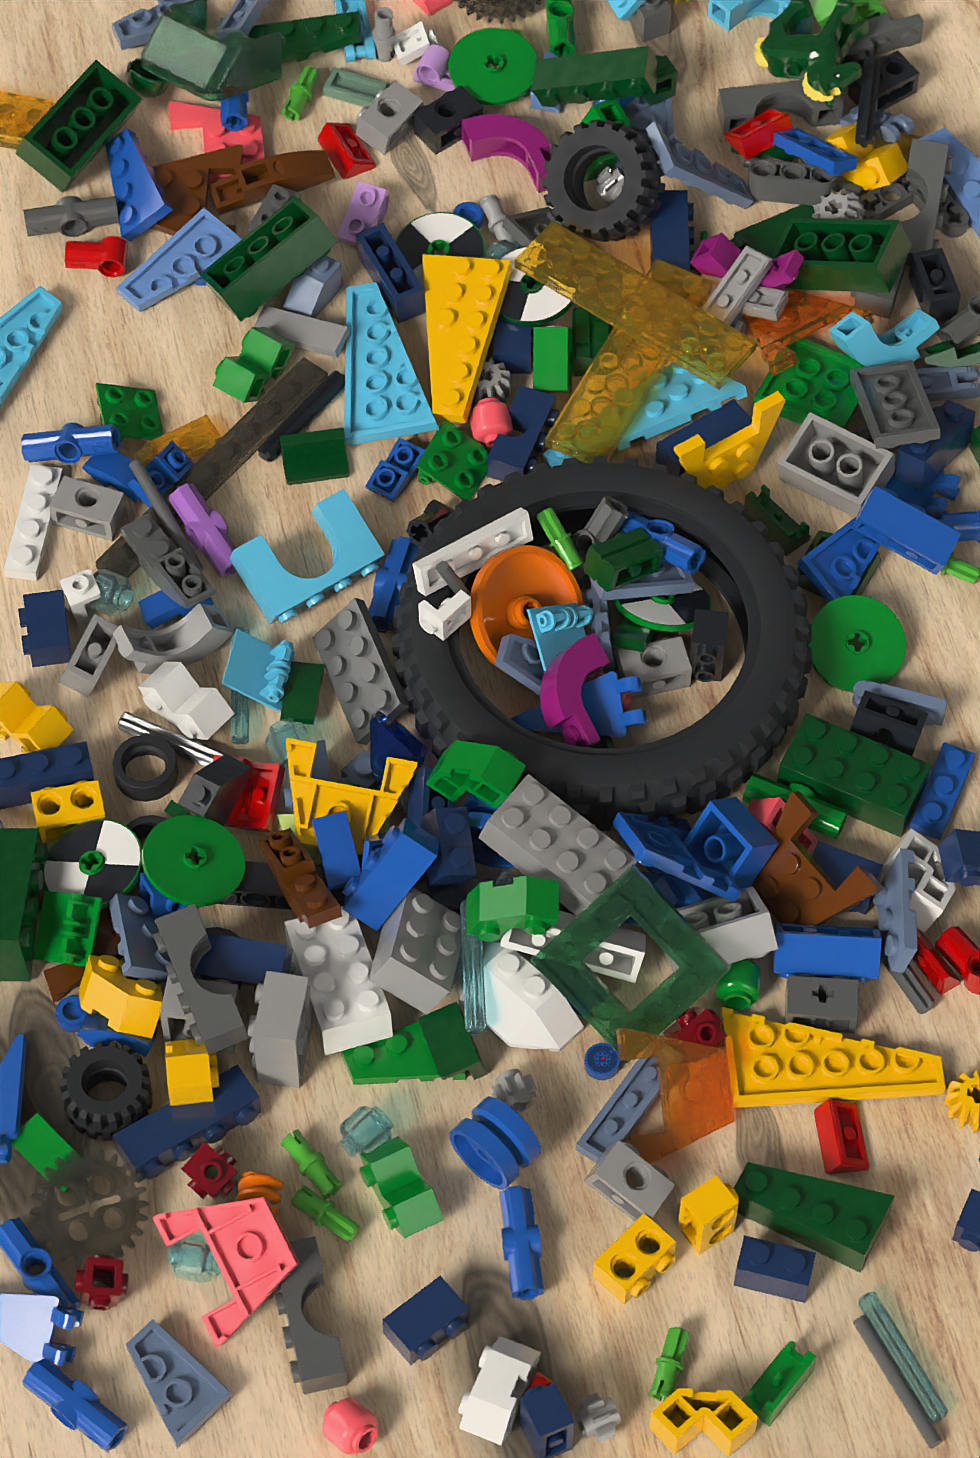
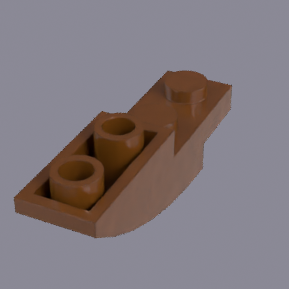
(254, 179)
(298, 879)

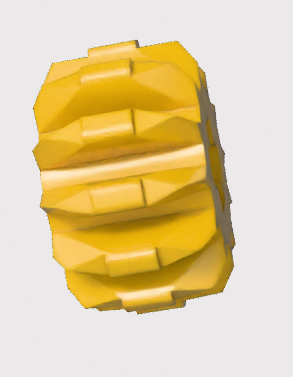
(961, 1100)

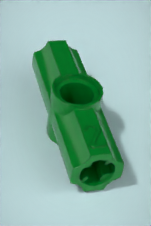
(560, 27)
(830, 817)

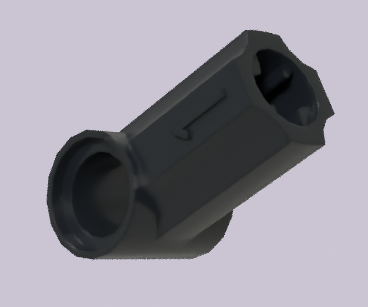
(423, 526)

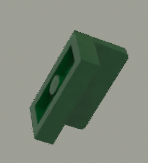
(314, 456)
(451, 1043)

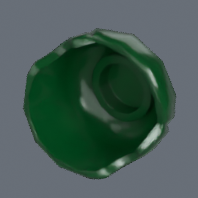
(144, 82)

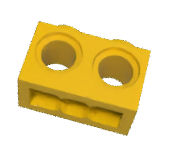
(67, 803)
(708, 1214)
(627, 1254)

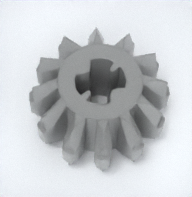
(839, 206)
(493, 382)

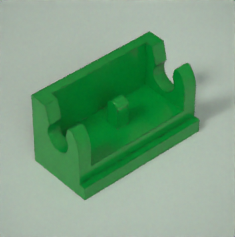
(552, 359)
(42, 1145)
(779, 1383)

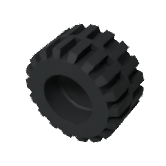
(103, 1065)

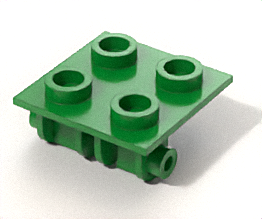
(131, 410)
(453, 461)
(67, 928)

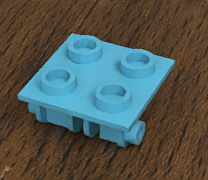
(558, 628)
(259, 669)

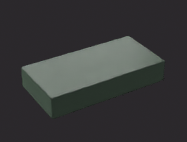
(352, 87)

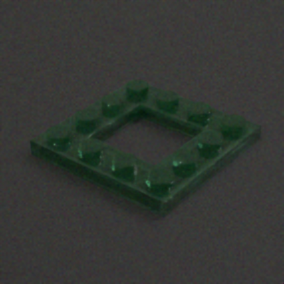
(635, 897)

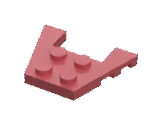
(215, 135)
(247, 1249)

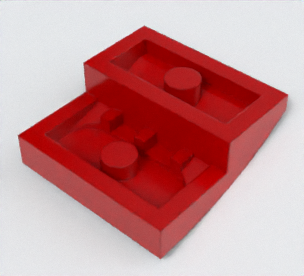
(259, 798)

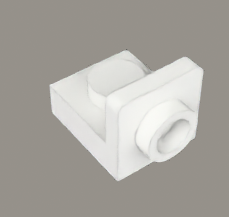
(413, 42)
(79, 592)
(448, 617)

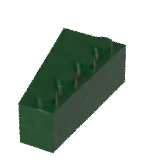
(20, 887)
(815, 1212)

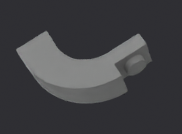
(186, 641)

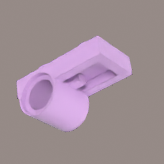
(433, 68)
(364, 211)

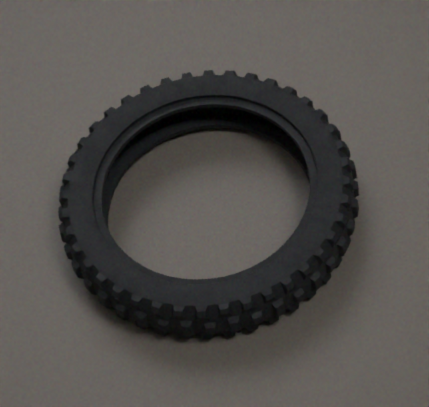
(658, 776)

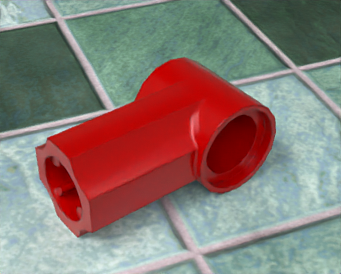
(105, 256)
(962, 955)

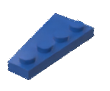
(136, 192)

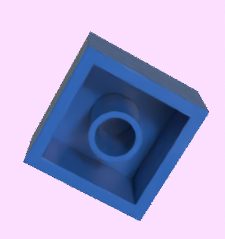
(730, 841)

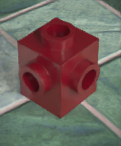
(697, 1026)
(197, 1168)
(102, 1269)

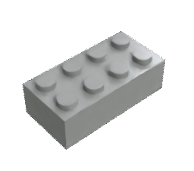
(555, 843)

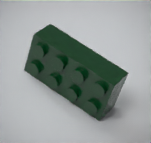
(78, 126)
(845, 253)
(268, 258)
(855, 774)

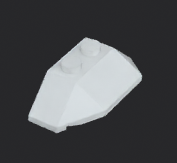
(523, 1003)

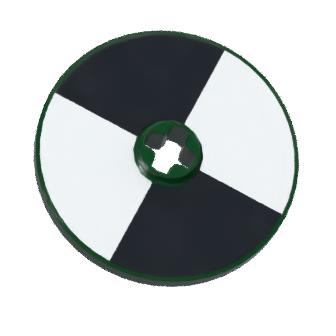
(526, 305)

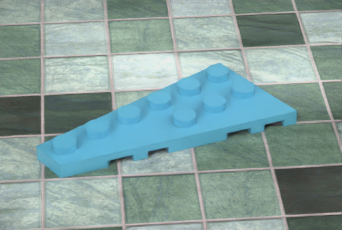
(22, 333)
(380, 381)
(668, 405)

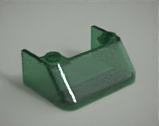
(204, 64)

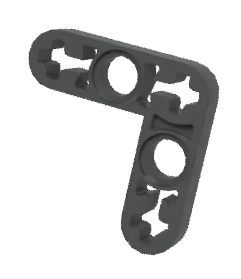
(913, 195)

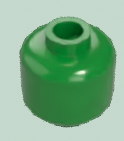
(740, 985)

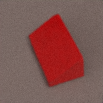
(758, 133)
(345, 150)
(934, 965)
(841, 1137)

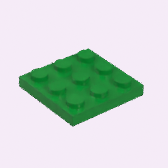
(814, 385)

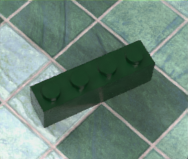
(595, 76)

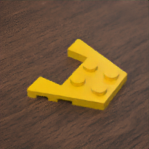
(735, 455)
(365, 808)

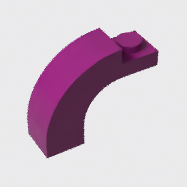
(508, 137)
(718, 254)
(562, 690)

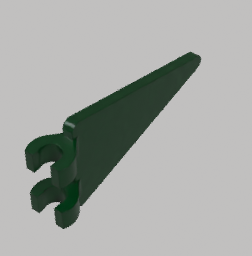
(767, 233)

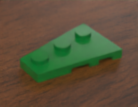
(393, 1059)

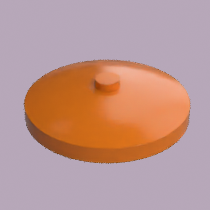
(511, 585)

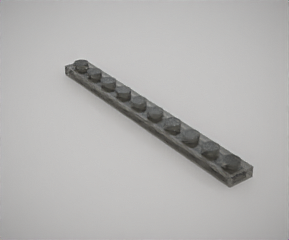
(228, 453)

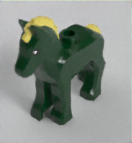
(813, 56)

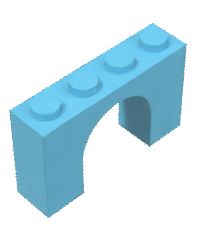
(282, 593)

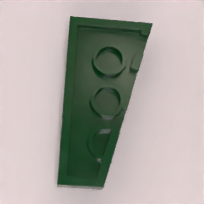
(313, 34)

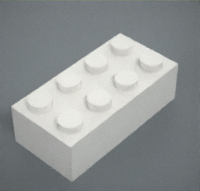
(343, 1001)

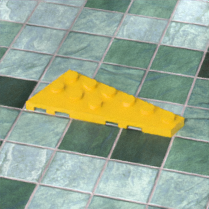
(461, 316)
(807, 1064)

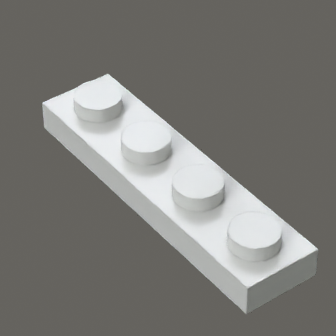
(32, 523)
(473, 550)

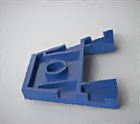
(662, 847)

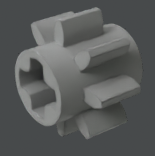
(610, 184)
(515, 1089)
(597, 1417)

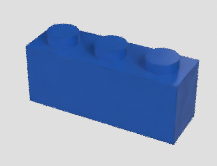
(906, 529)
(390, 873)
(827, 951)

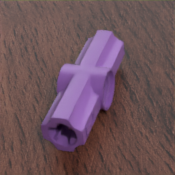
(204, 528)

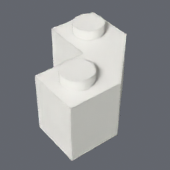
(179, 700)
(931, 889)
(496, 1395)

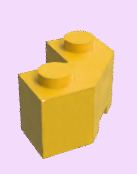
(874, 165)
(30, 724)
(127, 1003)
(190, 1072)
(717, 1414)

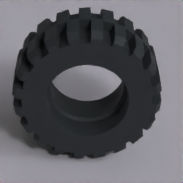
(567, 175)

